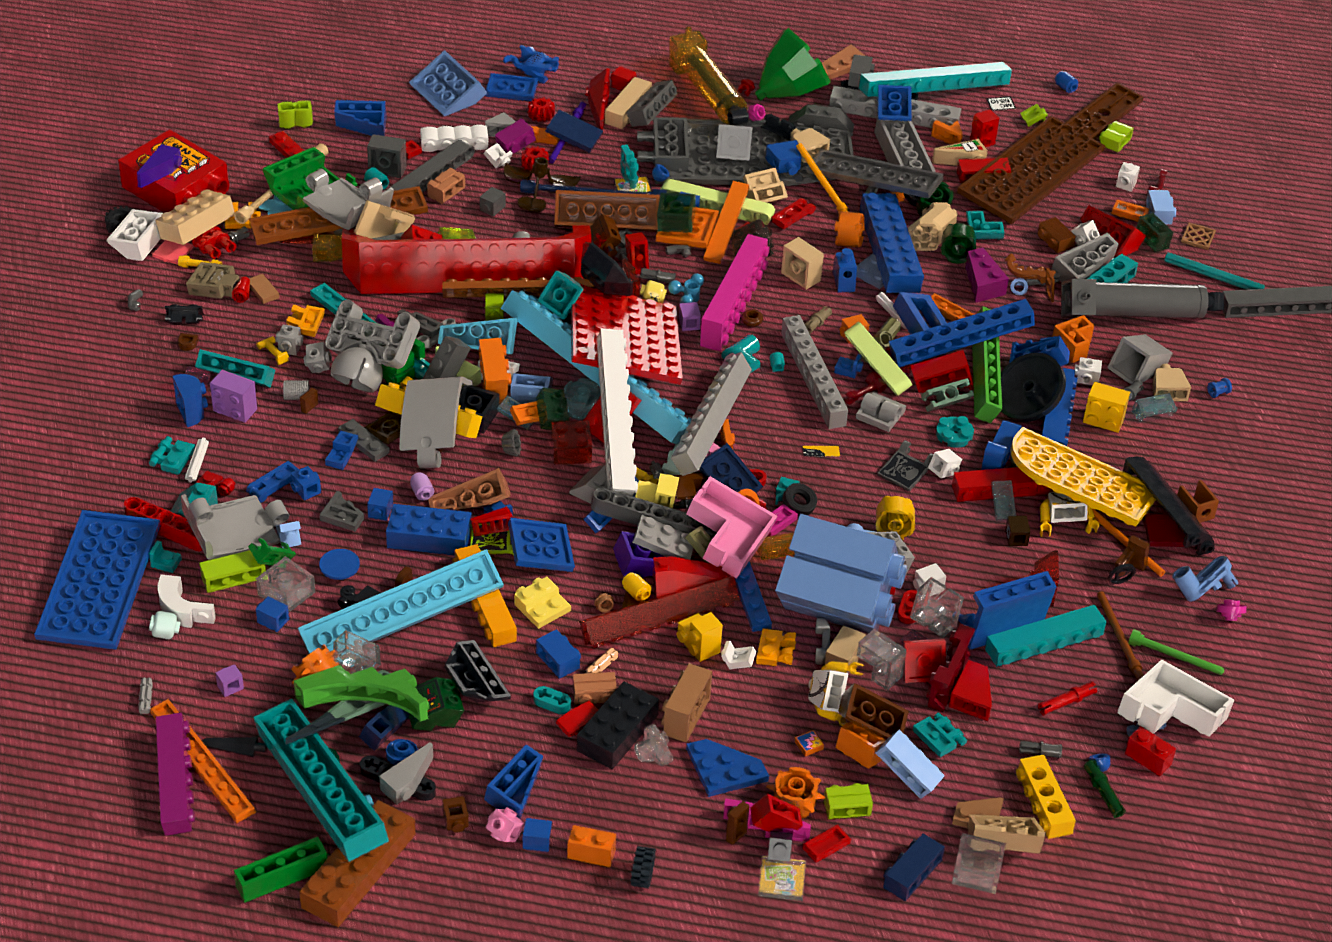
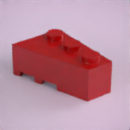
(942, 371)

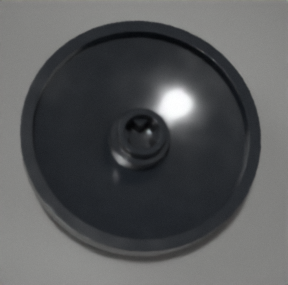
(1031, 387)

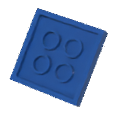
(541, 544)

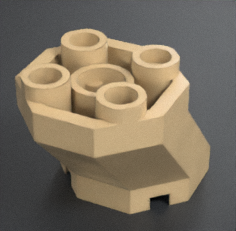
(929, 228)

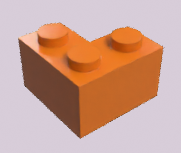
(1076, 336)

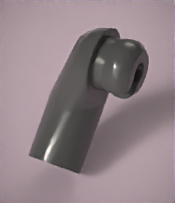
(675, 249)
(132, 300)

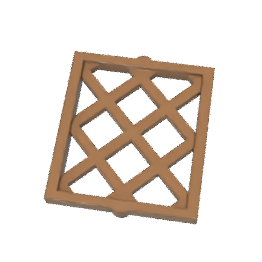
(1196, 243)

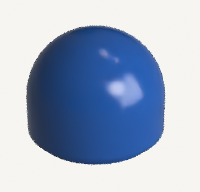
(660, 173)
(1102, 760)

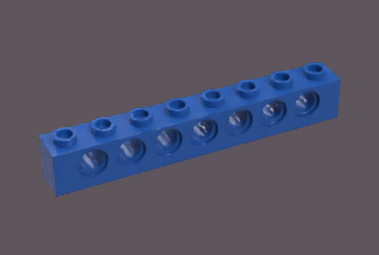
(962, 333)

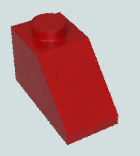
(637, 251)

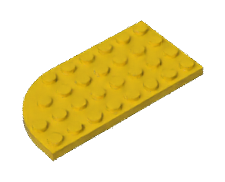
(1081, 477)

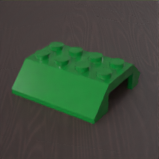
(289, 176)

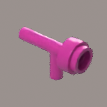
(756, 112)

